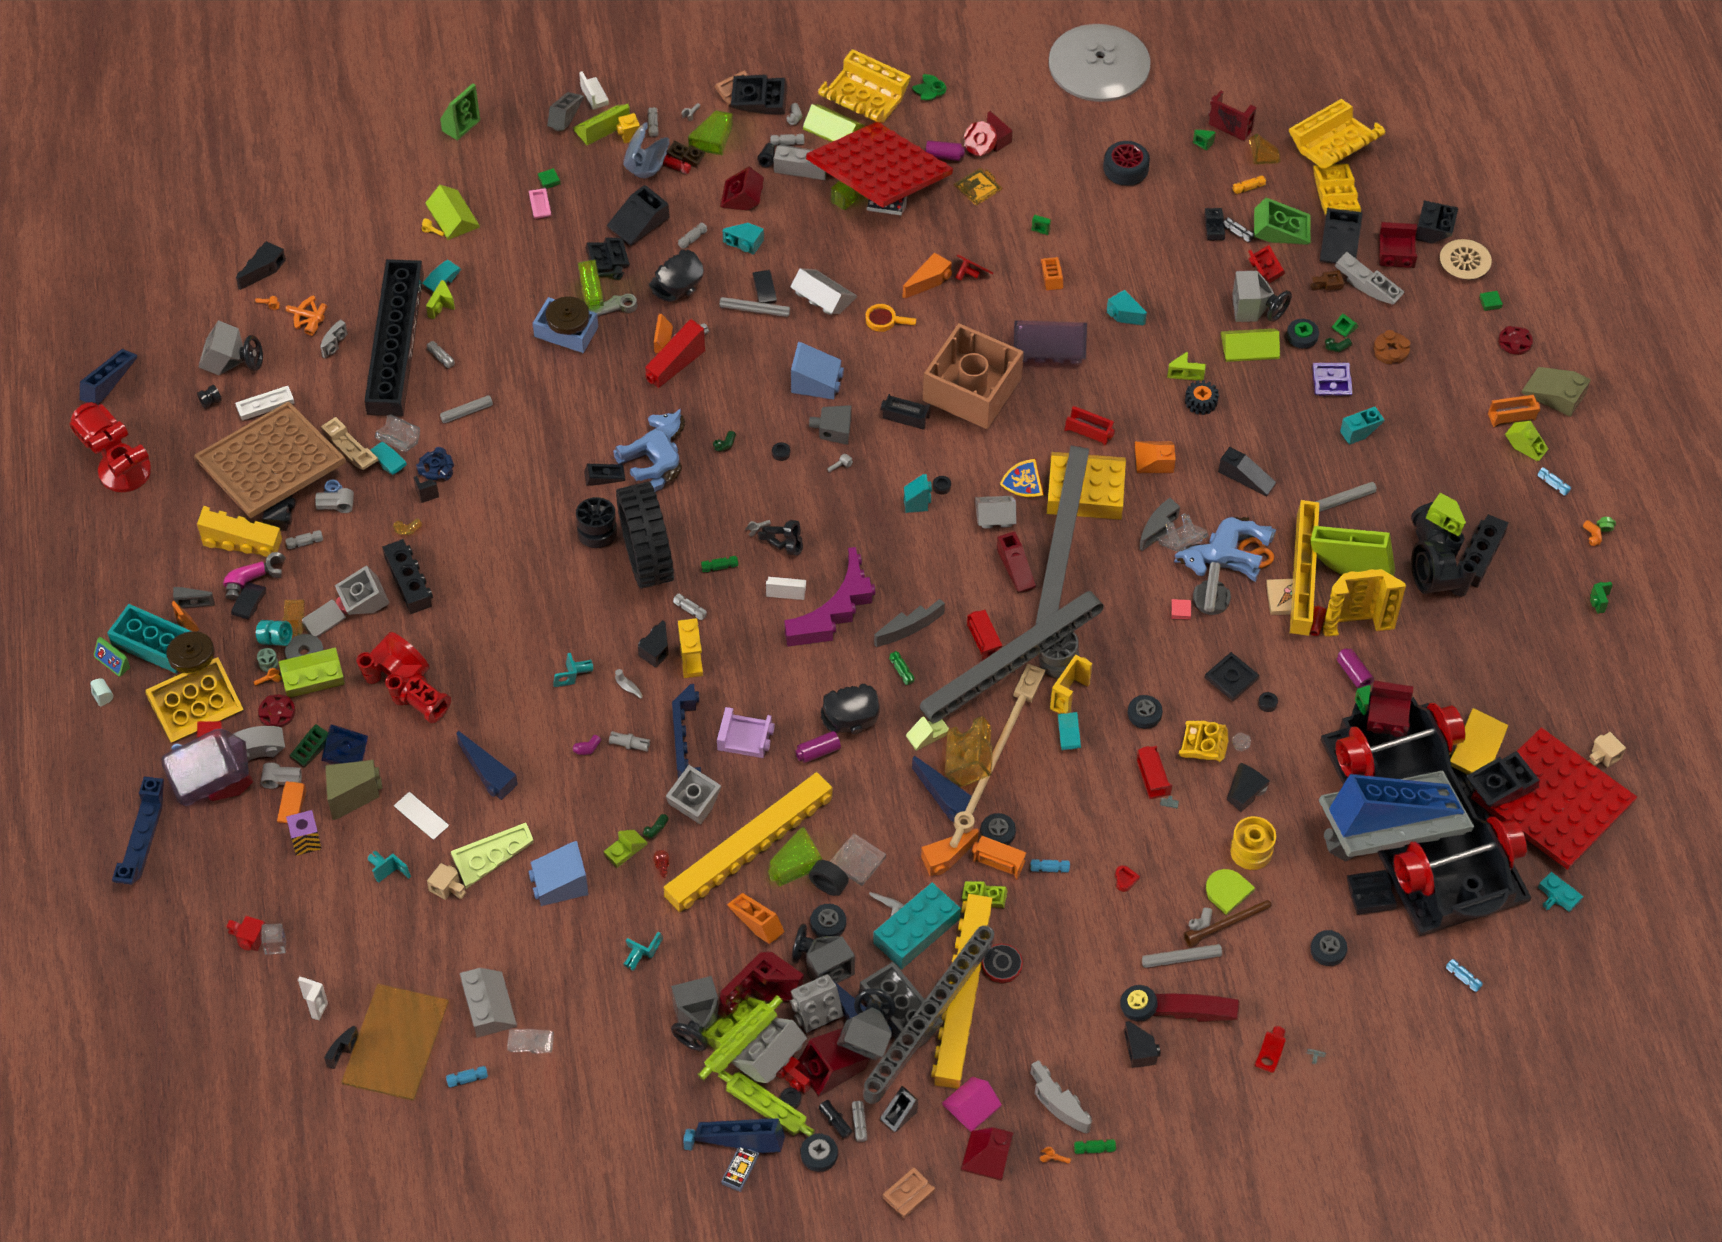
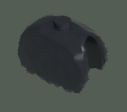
(677, 276)
(850, 709)

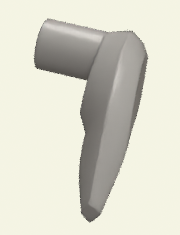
(626, 683)
(892, 903)

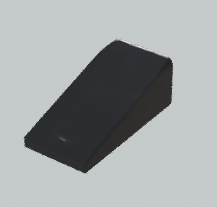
(603, 474)

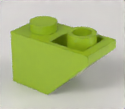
(1527, 440)
(1446, 514)

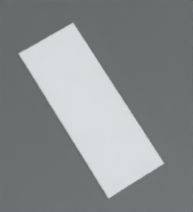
(421, 815)

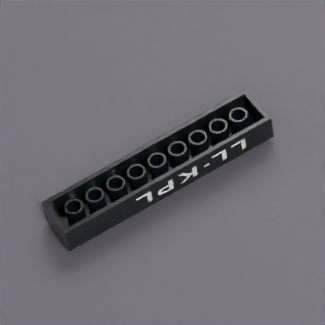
(394, 338)

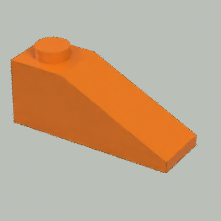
(928, 276)
(941, 856)
(757, 917)

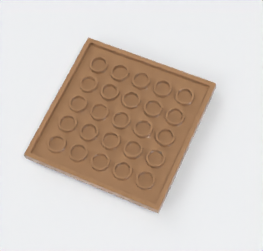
(269, 459)

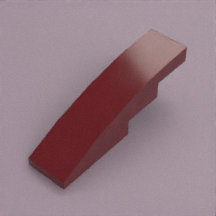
(1197, 1006)

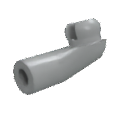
(796, 114)
(1203, 922)

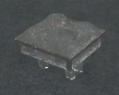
(1180, 538)
(858, 859)

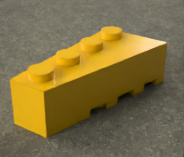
(237, 534)

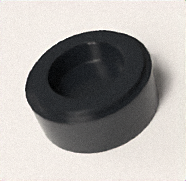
(781, 451)
(941, 485)
(1268, 702)
(791, 1097)

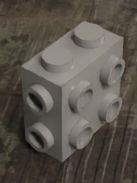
(816, 1003)

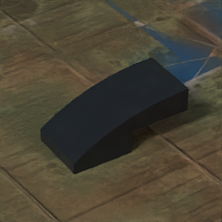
(1214, 224)
(764, 286)
(247, 600)
(343, 1043)

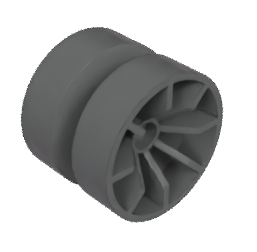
(1059, 655)

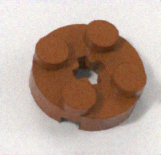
(1393, 339)

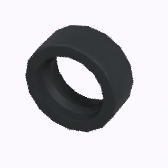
(828, 877)

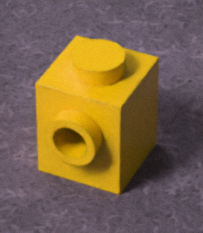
(627, 127)

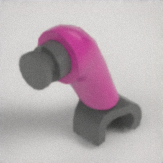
(239, 577)

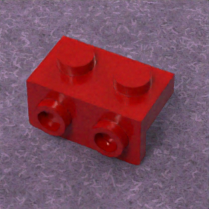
(1267, 264)

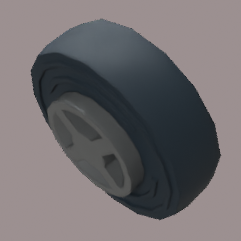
(1150, 706)
(1002, 824)
(824, 914)
(1328, 940)

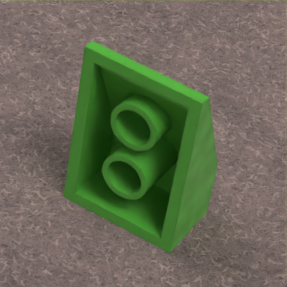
(461, 114)
(1281, 223)

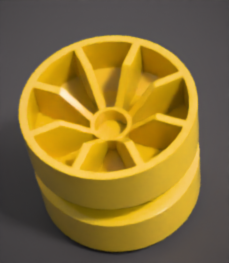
(1253, 843)

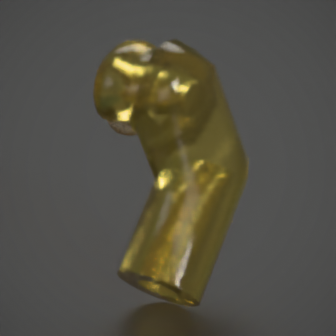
(407, 529)

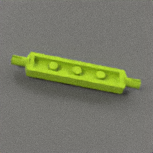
(741, 1038)
(766, 1103)

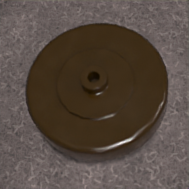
(567, 315)
(190, 652)

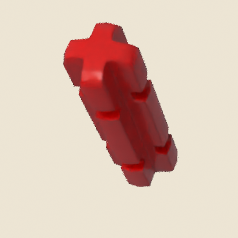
(677, 164)

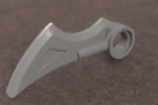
(617, 303)

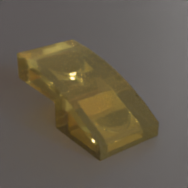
(294, 614)

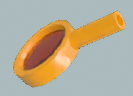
(883, 318)

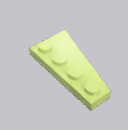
(485, 855)

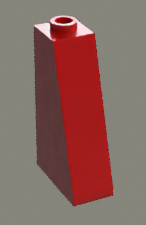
(676, 354)

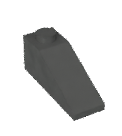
(564, 110)

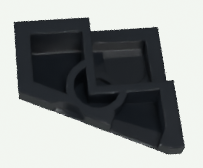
(1245, 786)

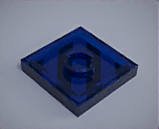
(343, 746)

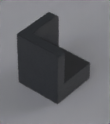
(426, 490)

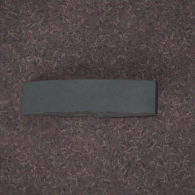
(904, 626)

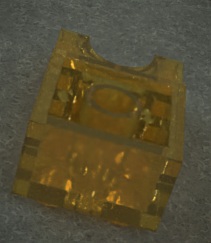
(969, 753)

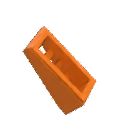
(1052, 274)

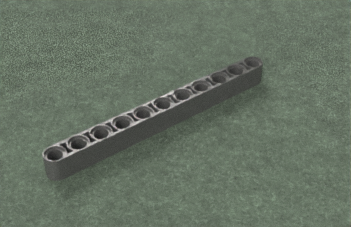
(1063, 532)
(1011, 657)
(924, 1020)

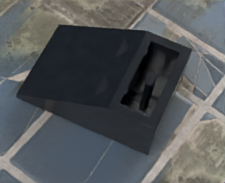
(639, 215)
(1340, 234)

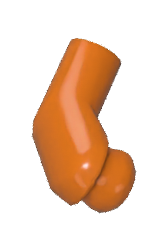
(1595, 531)

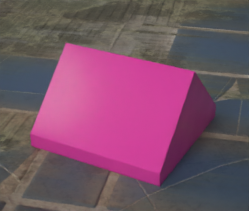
(972, 1103)

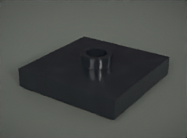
(1232, 676)

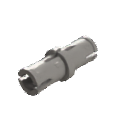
(629, 741)

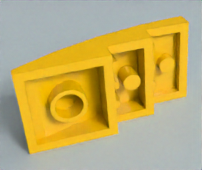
(1336, 187)
(1481, 742)

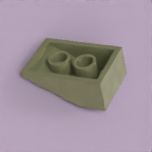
(1557, 388)

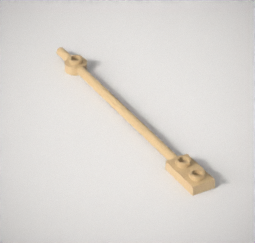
(1024, 692)

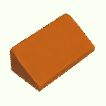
(662, 333)

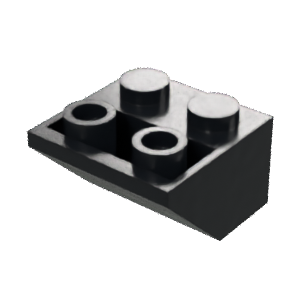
(1435, 222)

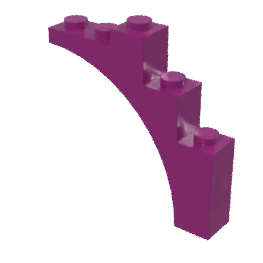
(820, 624)

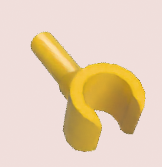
(427, 227)

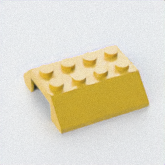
(867, 87)
(1333, 134)
(1364, 596)

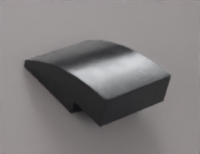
(759, 94)
(1504, 780)

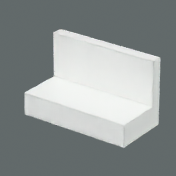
(593, 92)
(785, 588)
(314, 995)

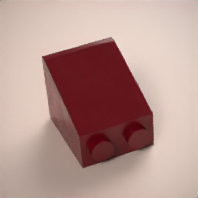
(829, 1063)

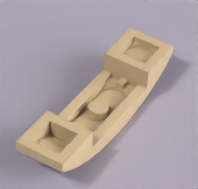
(347, 445)

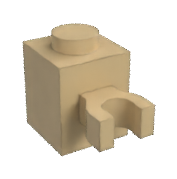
(1607, 750)
(446, 881)

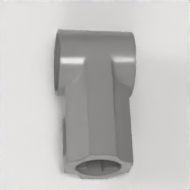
(340, 500)
(275, 775)

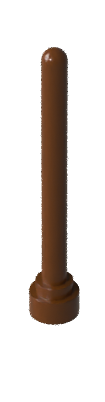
(1193, 937)

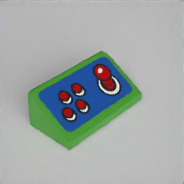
(111, 657)

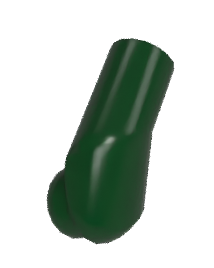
(1331, 345)
(725, 444)
(656, 828)

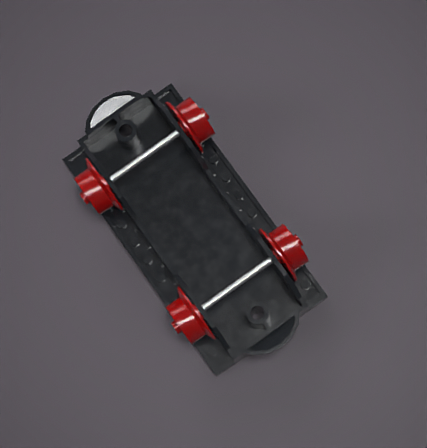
(1447, 877)

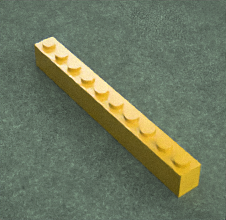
(748, 842)
(960, 1011)

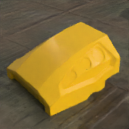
(1204, 741)

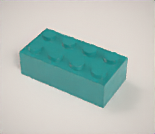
(144, 635)
(916, 925)

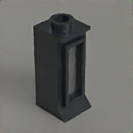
(905, 412)

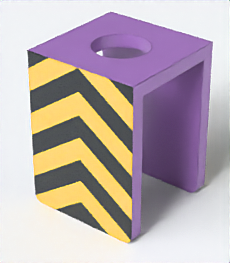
(303, 832)

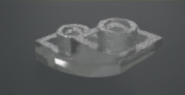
(530, 1040)

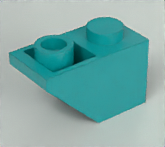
(744, 236)
(1361, 425)
(917, 494)

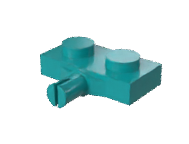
(1559, 893)

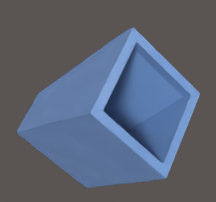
(815, 373)
(559, 875)

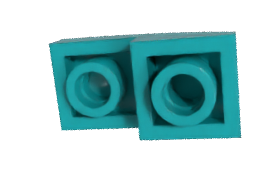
(445, 271)
(388, 458)
(1069, 731)

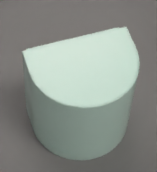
(101, 691)

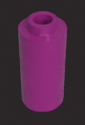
(945, 150)
(1354, 668)
(818, 747)

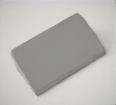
(323, 619)

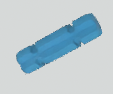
(1554, 481)
(1050, 865)
(1464, 975)
(466, 1076)

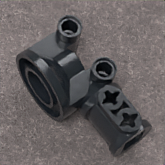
(1435, 558)

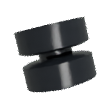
(596, 522)

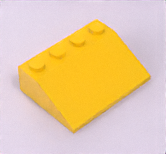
(193, 698)

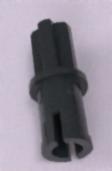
(835, 1119)

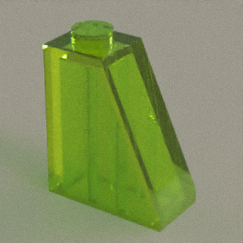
(712, 133)
(590, 284)
(794, 859)

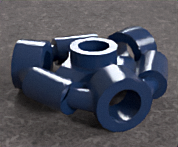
(436, 461)

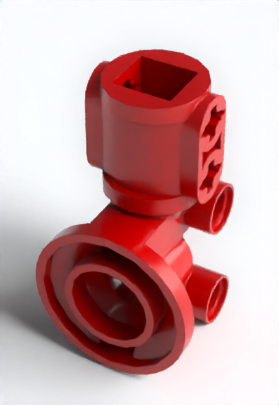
(121, 466)
(405, 676)

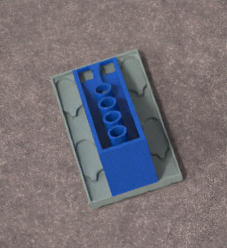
(1392, 812)

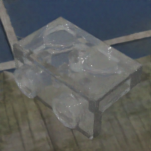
(398, 433)

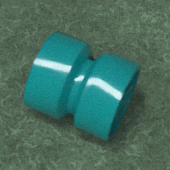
(274, 632)

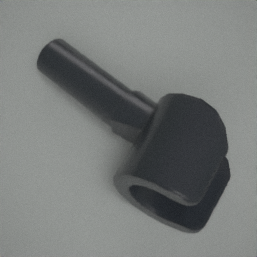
(616, 274)

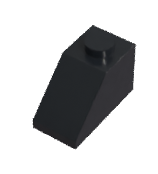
(1140, 1046)

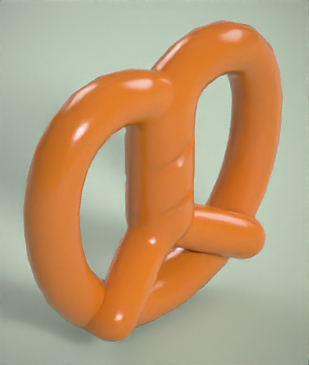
(1258, 551)

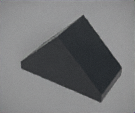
(900, 1109)

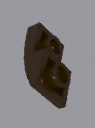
(689, 155)

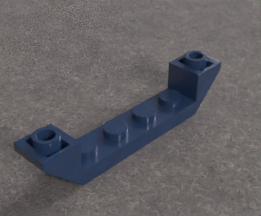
(684, 702)
(143, 832)

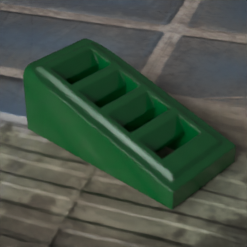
(306, 742)

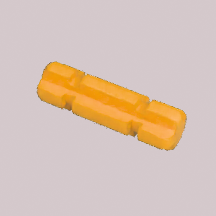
(1249, 184)

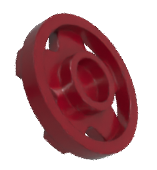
(1515, 338)
(276, 710)

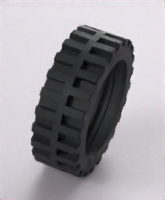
(645, 534)

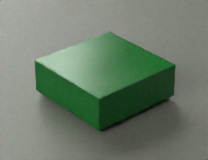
(549, 178)
(1041, 224)
(1490, 300)

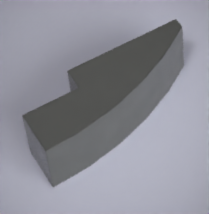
(1156, 524)

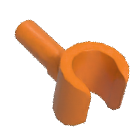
(272, 301)
(271, 675)
(1050, 1154)

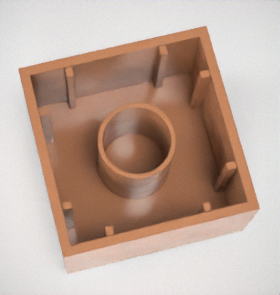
(972, 376)

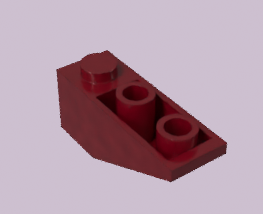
(1015, 561)

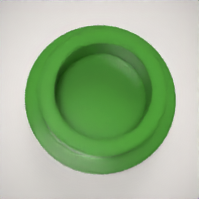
(1606, 524)

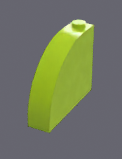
(1353, 549)

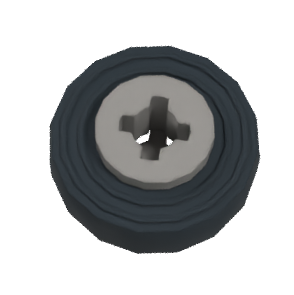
(819, 1160)

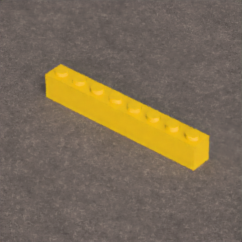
(1304, 569)

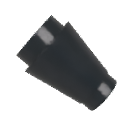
(766, 156)

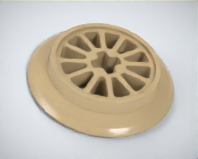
(1477, 257)

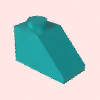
(1126, 309)

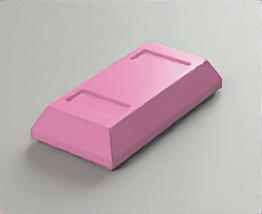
(540, 203)

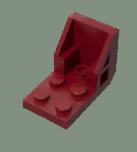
(765, 969)

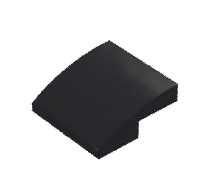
(608, 254)
(1371, 892)

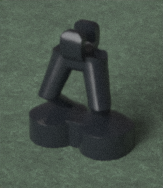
(791, 532)

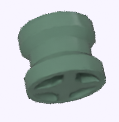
(263, 659)

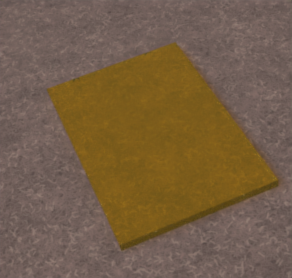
(395, 1042)

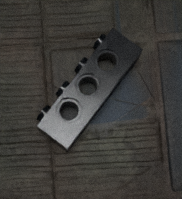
(1485, 545)
(394, 555)

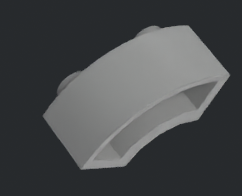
(262, 741)

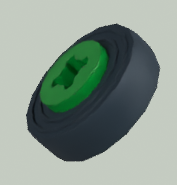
(1307, 338)

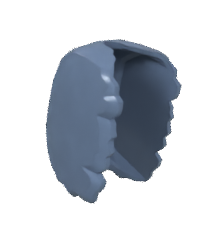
(646, 161)

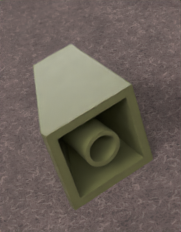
(351, 786)

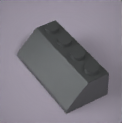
(904, 994)

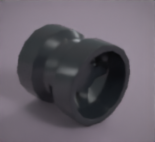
(209, 396)

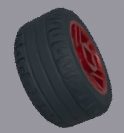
(1126, 163)

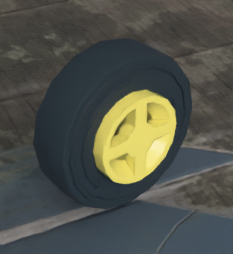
(1138, 995)

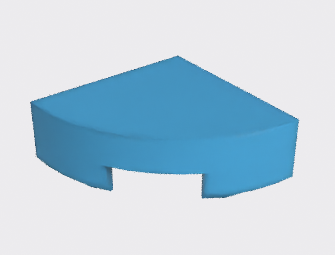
(689, 1139)

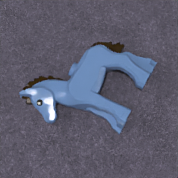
(658, 448)
(1224, 548)

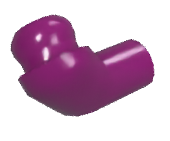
(587, 748)

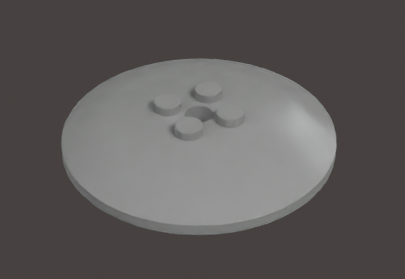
(1099, 79)

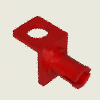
(1271, 1048)

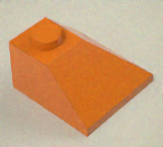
(1155, 456)

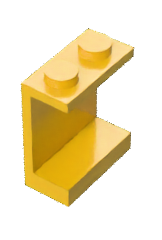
(690, 648)
(1078, 670)

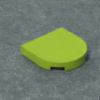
(1227, 889)

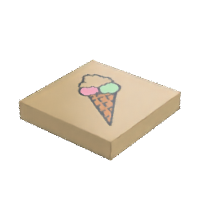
(1279, 596)

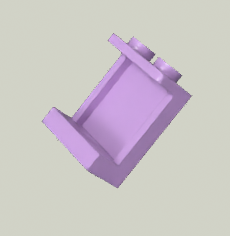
(744, 734)

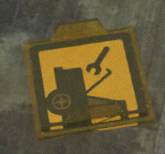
(978, 186)

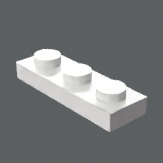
(264, 403)

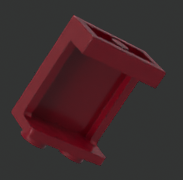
(1397, 245)

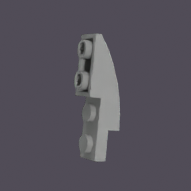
(1371, 283)
(1062, 1105)

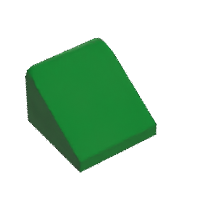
(1204, 138)
(1345, 325)
(1362, 698)

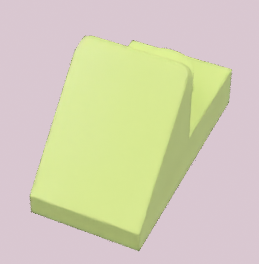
(925, 733)

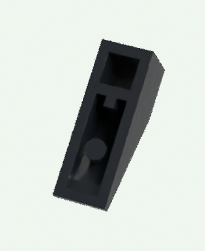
(1245, 471)

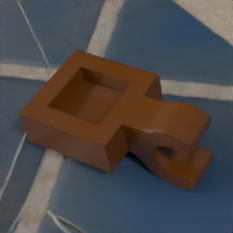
(1331, 281)

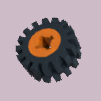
(1195, 400)

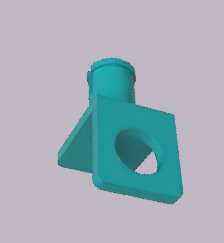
(573, 668)
(386, 866)
(639, 951)

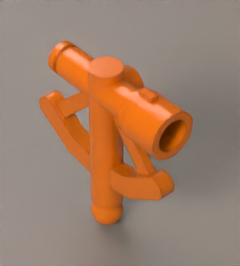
(314, 317)

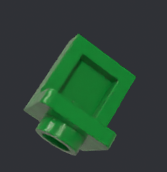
(1599, 594)

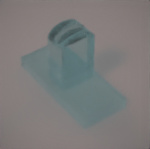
(1169, 802)
(1315, 1054)

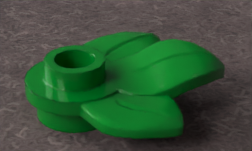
(930, 87)

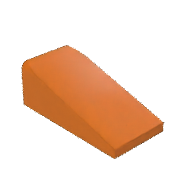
(183, 618)
(291, 801)

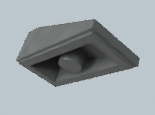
(192, 598)

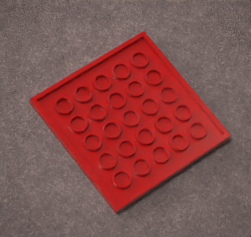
(879, 164)
(1571, 804)

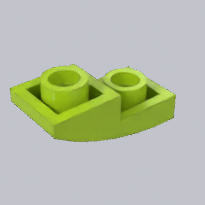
(997, 893)

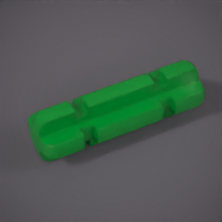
(720, 563)
(901, 668)
(1094, 1146)

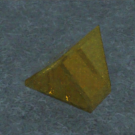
(1263, 151)

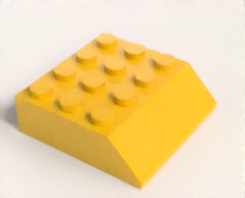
(1101, 489)

